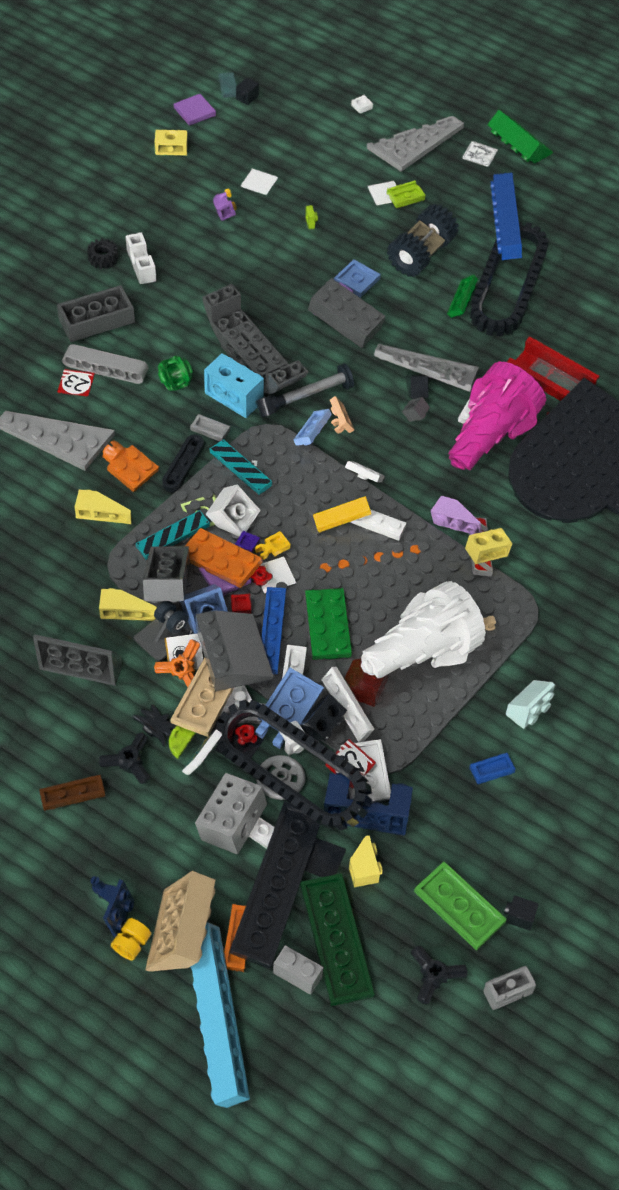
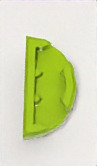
(179, 740)

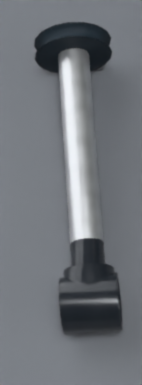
(271, 404)

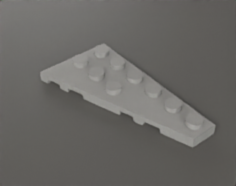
(413, 144)
(444, 370)
(66, 440)

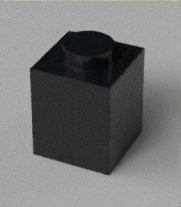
(247, 91)
(521, 912)

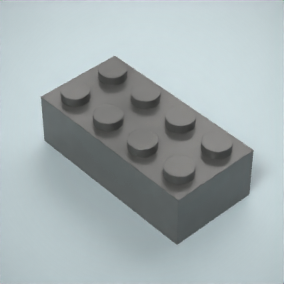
(95, 313)
(346, 313)
(166, 574)

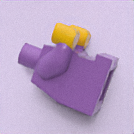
(224, 208)

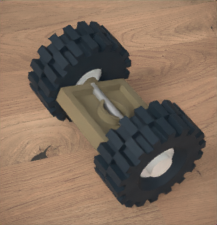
(432, 231)

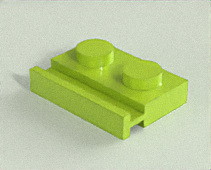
(405, 194)

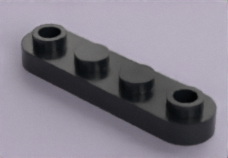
(183, 463)

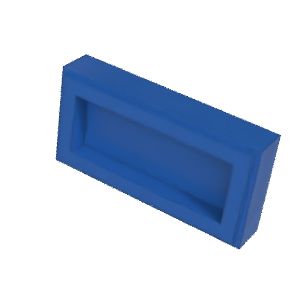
(492, 768)

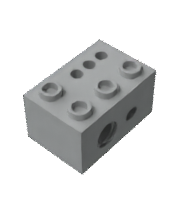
(231, 813)

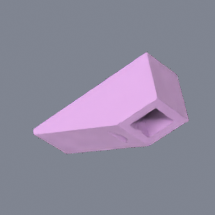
(454, 515)

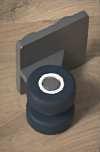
(166, 625)

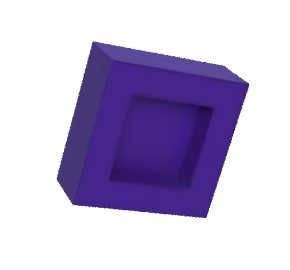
(248, 541)

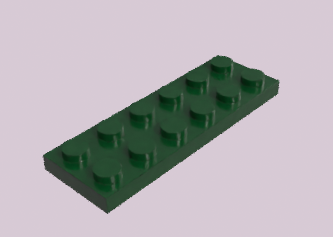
(336, 939)

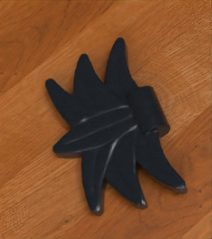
(155, 724)

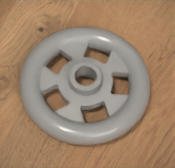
(296, 770)

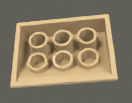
(181, 923)

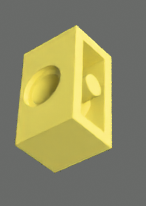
(171, 142)

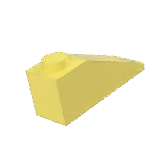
(96, 506)
(124, 606)

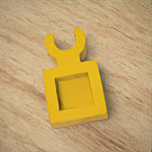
(274, 544)

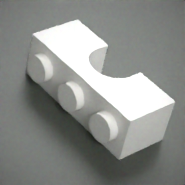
(141, 262)

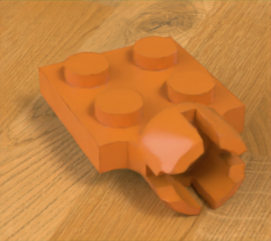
(129, 465)

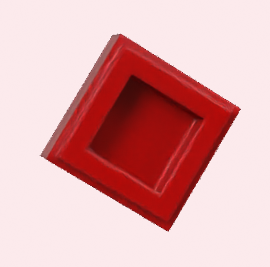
(241, 603)

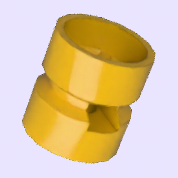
(129, 941)

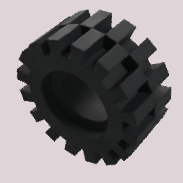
(99, 247)

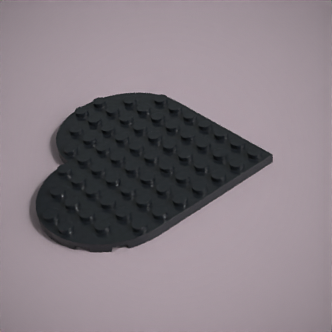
(571, 458)

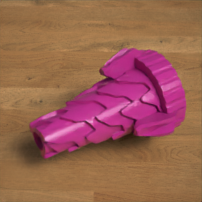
(499, 404)

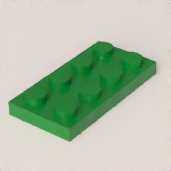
(328, 624)

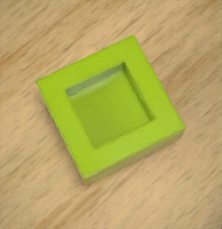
(311, 217)

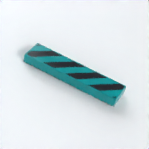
(241, 467)
(174, 533)

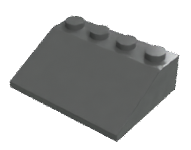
(232, 649)
(77, 660)

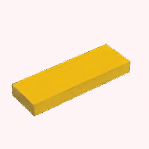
(342, 514)

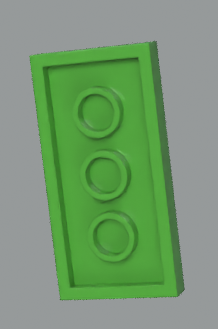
(460, 905)

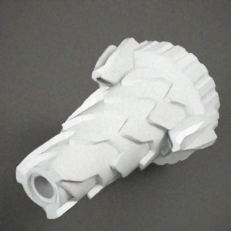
(434, 624)

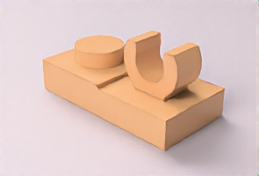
(344, 421)

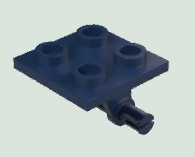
(119, 902)

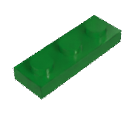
(462, 296)

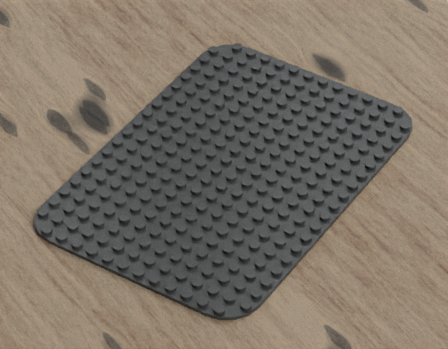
(307, 481)

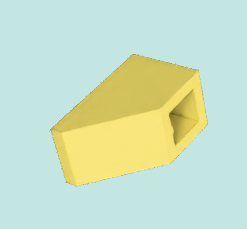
(363, 864)

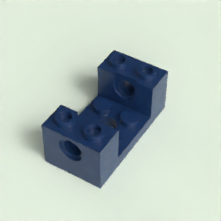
(379, 817)

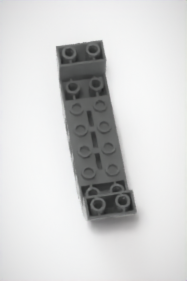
(246, 342)

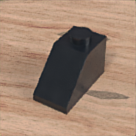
(417, 386)

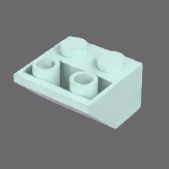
(530, 703)

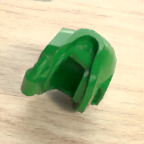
(175, 373)

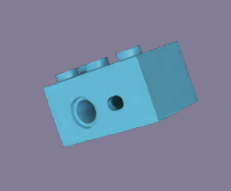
(233, 385)

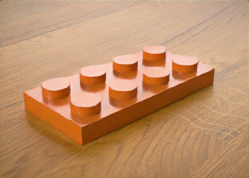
(222, 558)

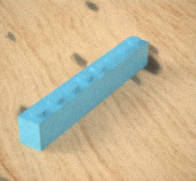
(219, 1023)

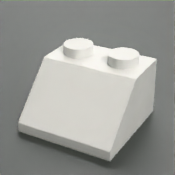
(233, 510)

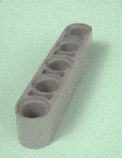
(105, 364)

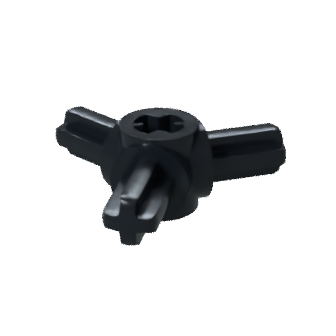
(130, 752)
(433, 982)

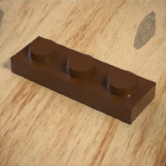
(72, 792)

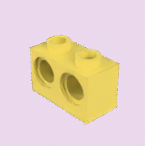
(488, 545)

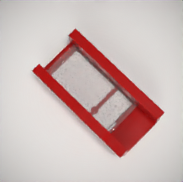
(551, 369)

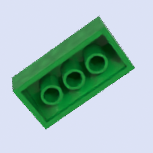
(518, 137)

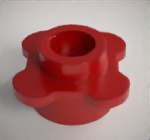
(261, 580)
(246, 729)

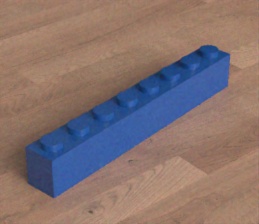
(506, 216)

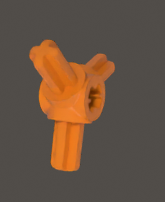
(174, 666)

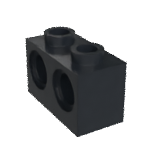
(321, 716)

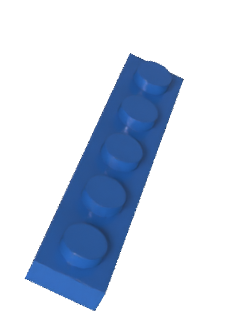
(273, 625)

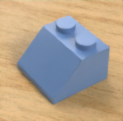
(202, 601)

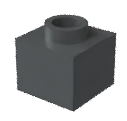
(416, 409)

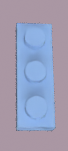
(312, 427)

